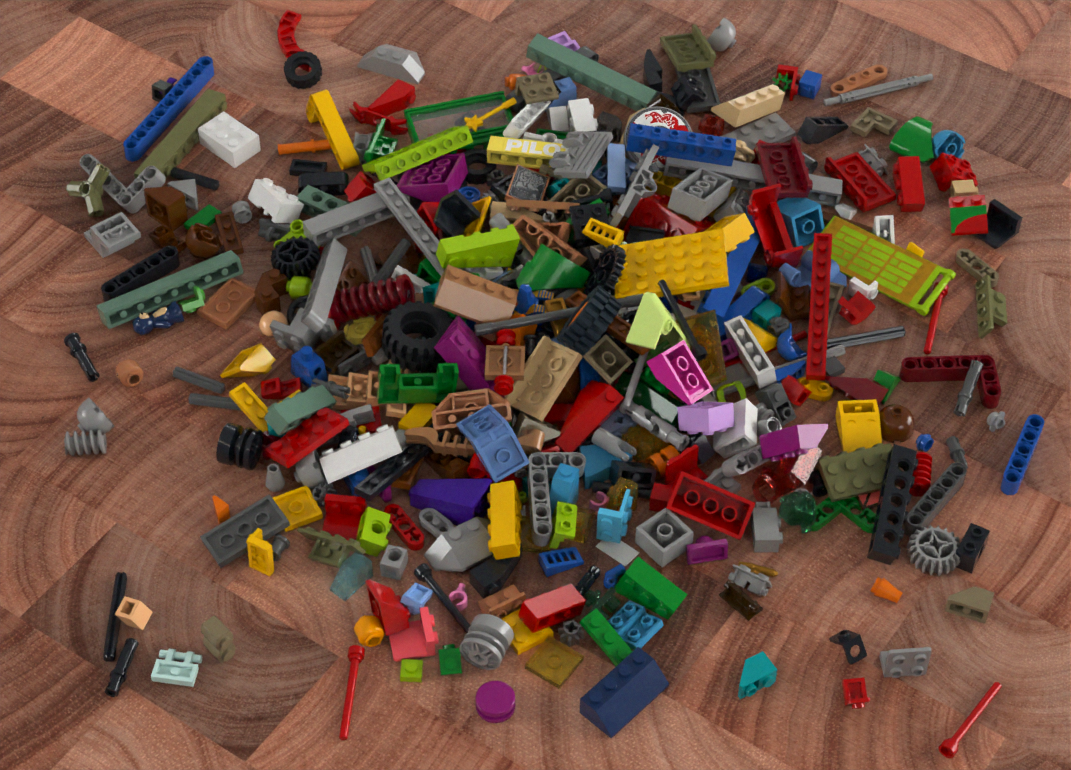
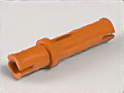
(307, 146)

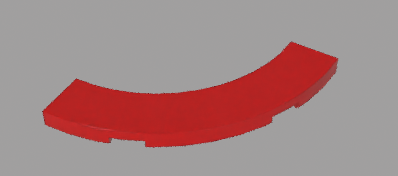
(286, 35)

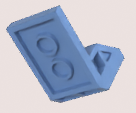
(494, 442)

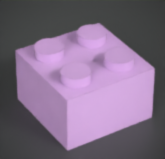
(706, 417)

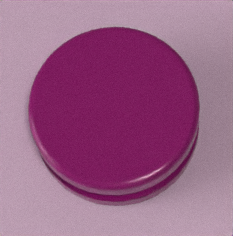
(495, 701)

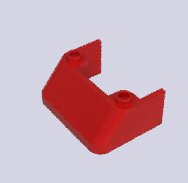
(772, 228)

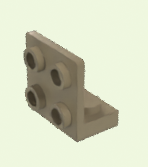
(536, 88)

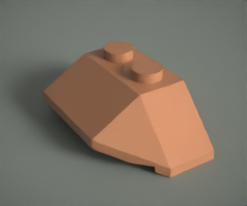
(463, 404)

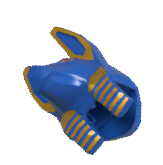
(531, 302)

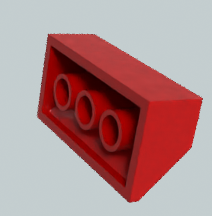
(709, 505)

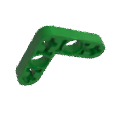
(840, 507)

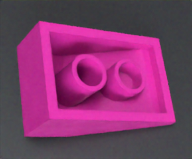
(680, 373)

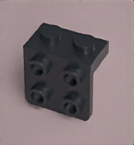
(1002, 225)

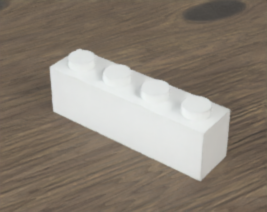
(750, 352)

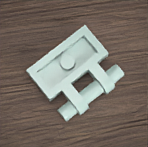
(176, 672)

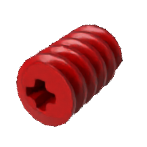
(922, 475)

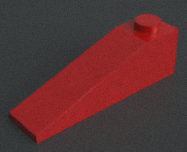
(590, 410)

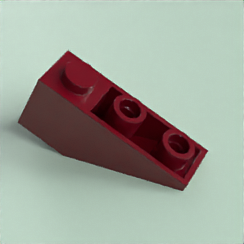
(859, 388)

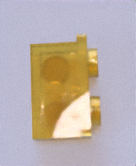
(617, 492)

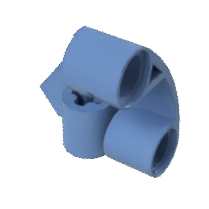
(803, 274)

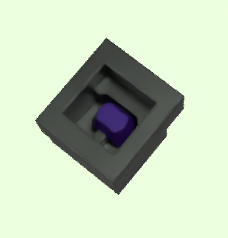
(161, 88)

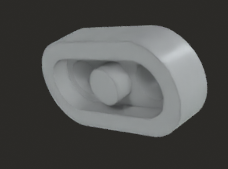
(437, 525)

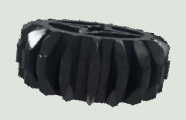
(296, 257)

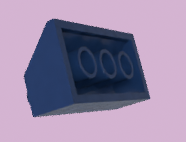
(623, 692)

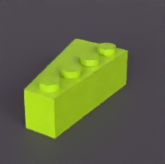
(479, 249)

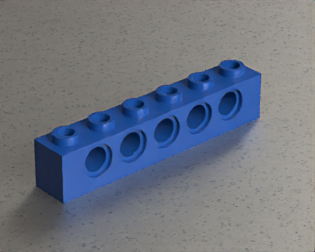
(682, 144)

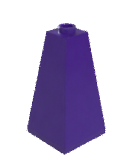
(453, 498)

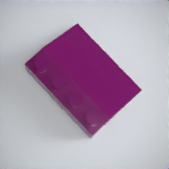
(434, 178)
(465, 348)

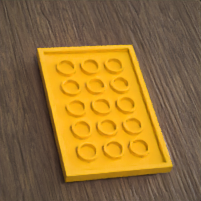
(683, 261)

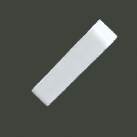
(525, 119)

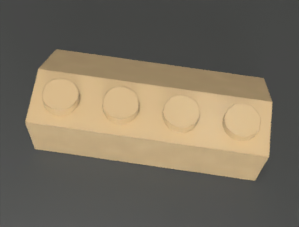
(750, 106)

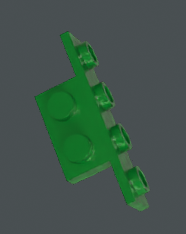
(380, 144)

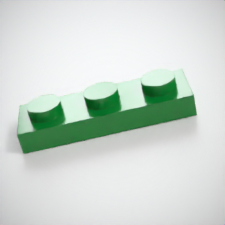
(605, 637)

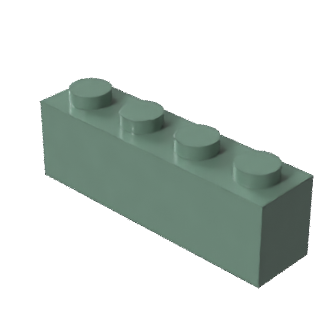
(295, 410)

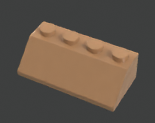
(474, 297)

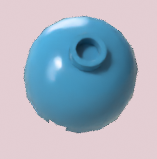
(949, 143)

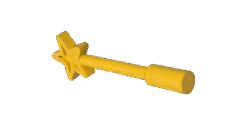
(475, 122)

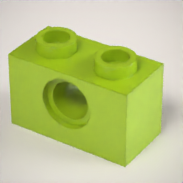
(373, 530)

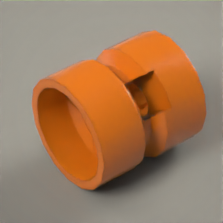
(659, 460)

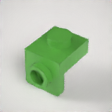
(191, 304)

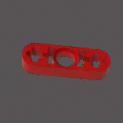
(405, 535)

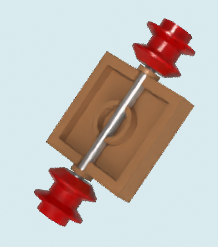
(505, 362)

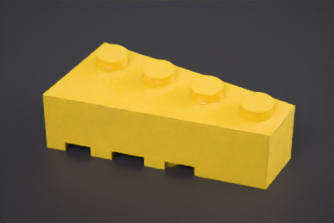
(505, 520)

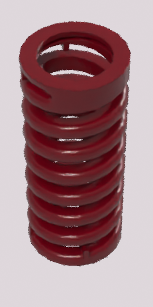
(370, 296)

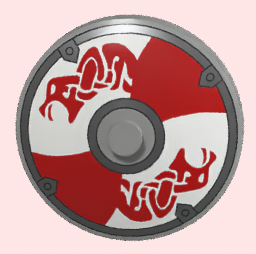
(656, 117)

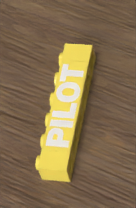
(521, 151)

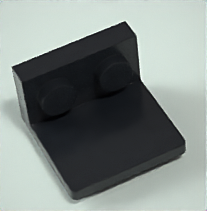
(454, 214)
(580, 216)

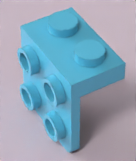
(612, 523)

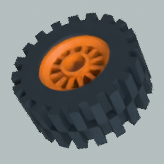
(589, 321)

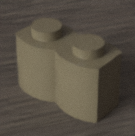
(218, 639)

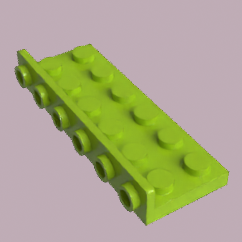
(419, 152)

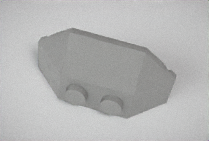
(394, 63)
(461, 546)

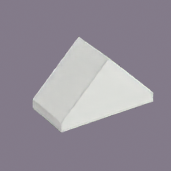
(558, 118)
(884, 227)

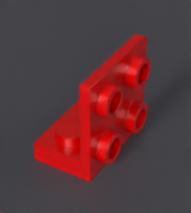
(684, 462)
(343, 515)

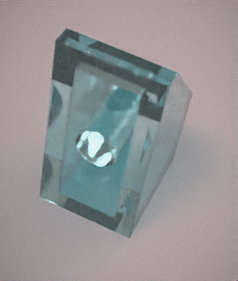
(352, 575)

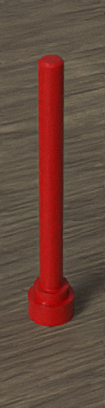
(934, 319)
(356, 655)
(950, 746)

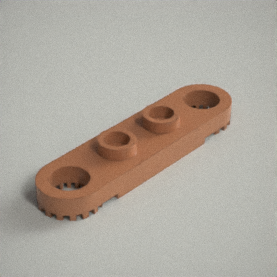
(859, 80)

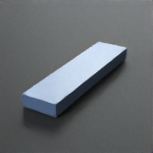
(616, 167)

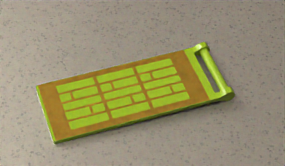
(896, 270)

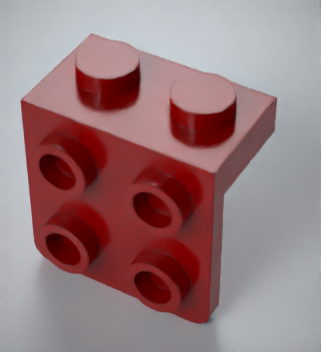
(950, 168)

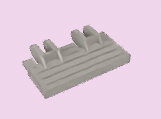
(583, 153)

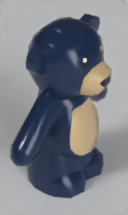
(159, 318)

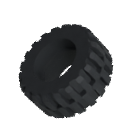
(409, 319)

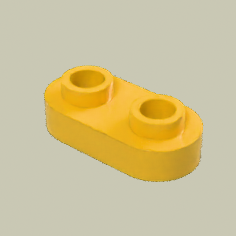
(820, 390)

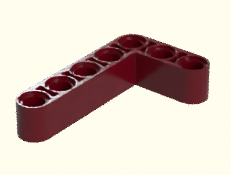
(954, 369)

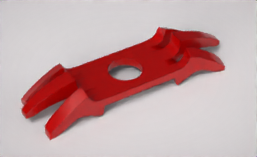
(366, 116)

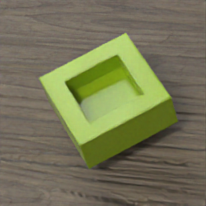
(411, 670)

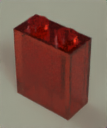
(795, 471)

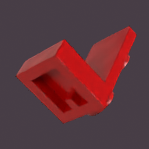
(792, 74)

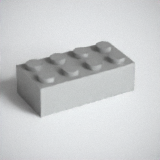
(700, 194)

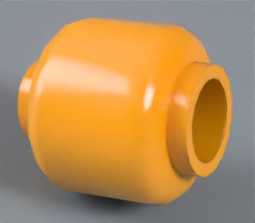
(369, 631)

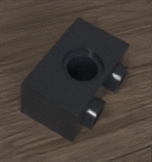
(638, 472)
(972, 547)

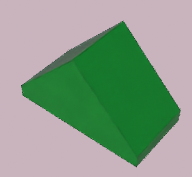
(887, 380)

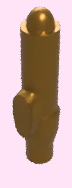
(759, 569)

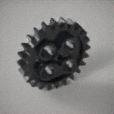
(606, 269)

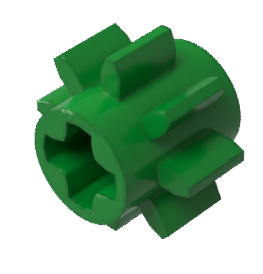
(784, 79)

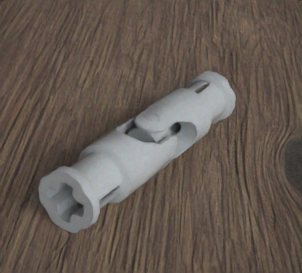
(652, 423)

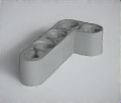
(752, 456)

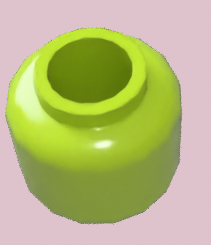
(299, 286)

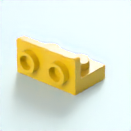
(260, 553)

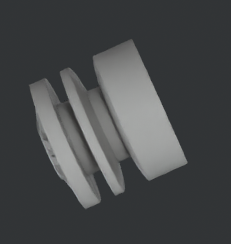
(486, 641)

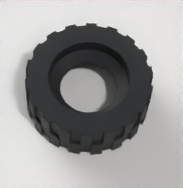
(299, 59)
(478, 156)

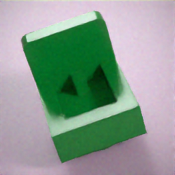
(450, 660)

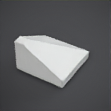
(845, 211)

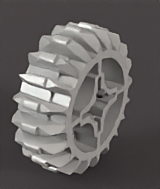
(933, 550)

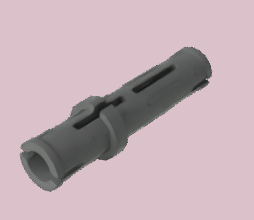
(966, 393)

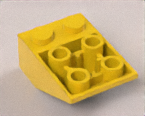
(858, 424)

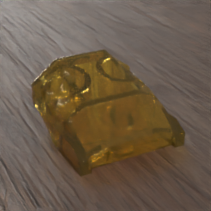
(643, 441)

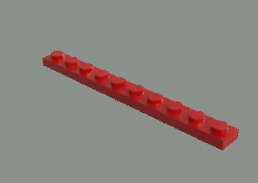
(819, 307)

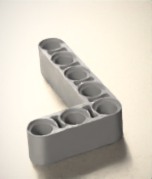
(133, 196)
(546, 469)

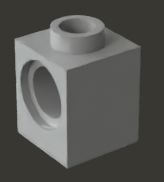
(394, 562)

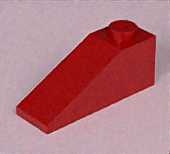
(394, 99)

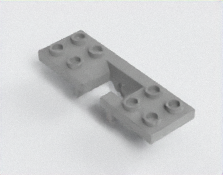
(636, 189)

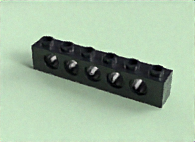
(880, 549)

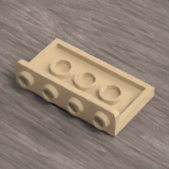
(544, 378)

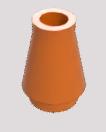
(886, 590)

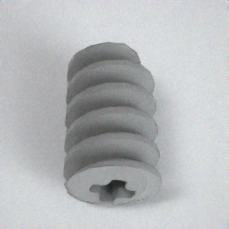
(86, 443)

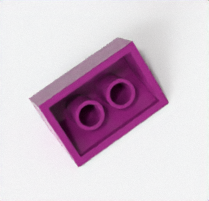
(791, 441)

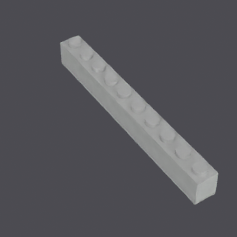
(750, 177)

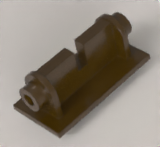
(740, 600)

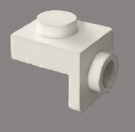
(869, 291)

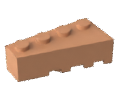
(533, 234)

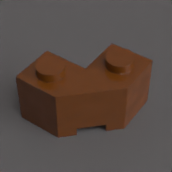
(269, 290)

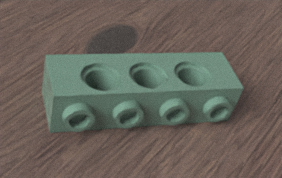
(319, 202)

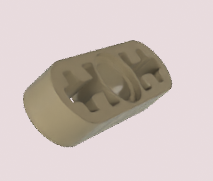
(967, 259)

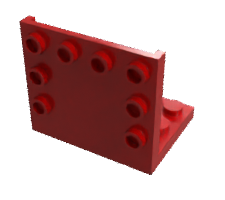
(654, 214)

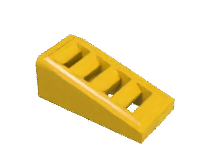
(600, 238)

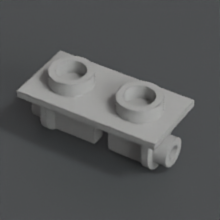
(877, 164)
(757, 582)

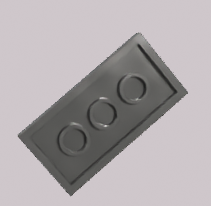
(707, 85)
(229, 538)

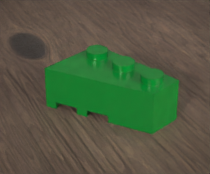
(650, 589)

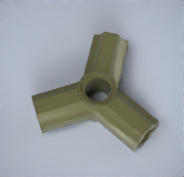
(91, 190)

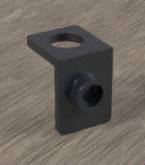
(848, 640)

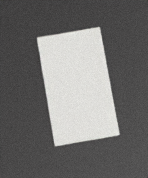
(620, 552)

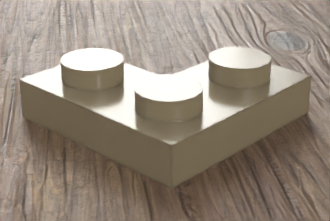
(873, 119)

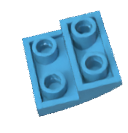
(635, 624)

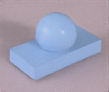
(416, 598)

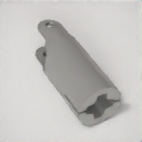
(612, 444)

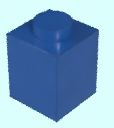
(809, 84)

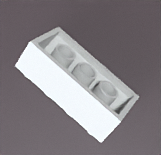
(360, 453)

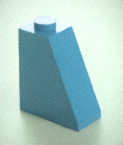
(597, 464)
(564, 486)

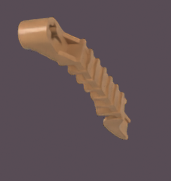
(530, 441)

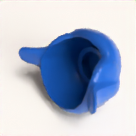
(787, 346)

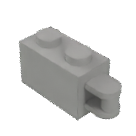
(765, 528)

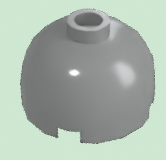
(723, 36)
(93, 418)
(310, 471)

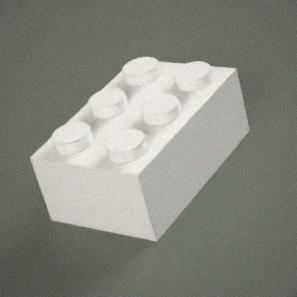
(229, 139)

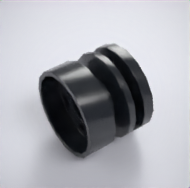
(239, 446)

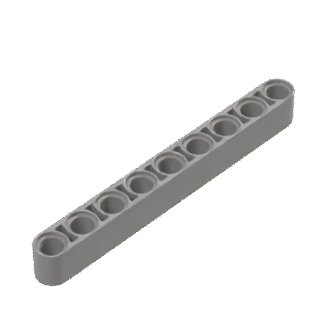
(324, 285)

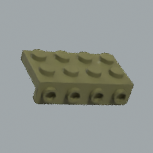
(689, 50)
(854, 472)

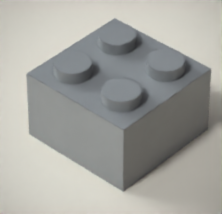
(663, 537)

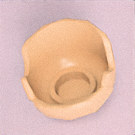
(266, 320)

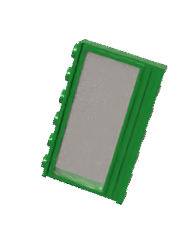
(434, 118)

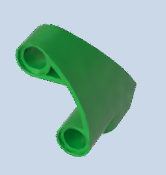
(914, 139)
(551, 271)

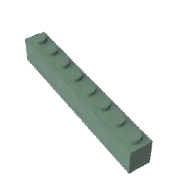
(589, 73)
(169, 289)

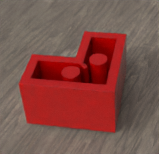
(360, 187)

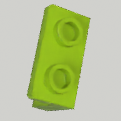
(563, 523)

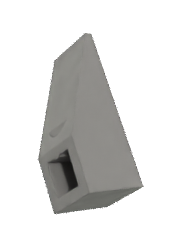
(735, 204)

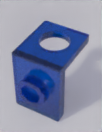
(756, 272)

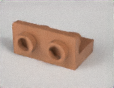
(502, 602)

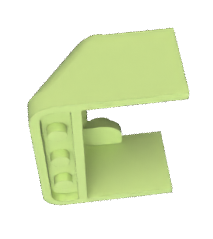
(651, 322)

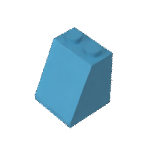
(801, 219)

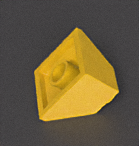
(250, 363)

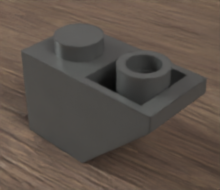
(776, 399)

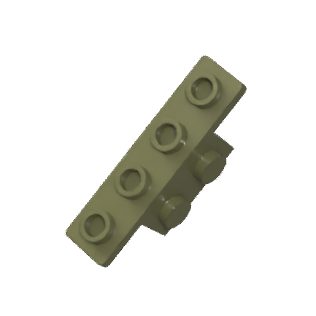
(990, 307)
(330, 549)

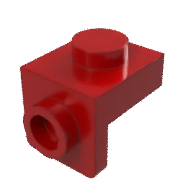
(855, 692)

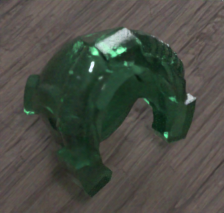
(798, 510)

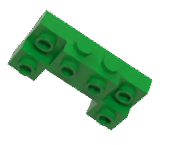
(416, 387)

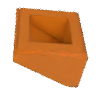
(221, 509)

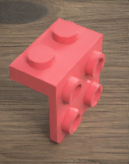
(416, 640)

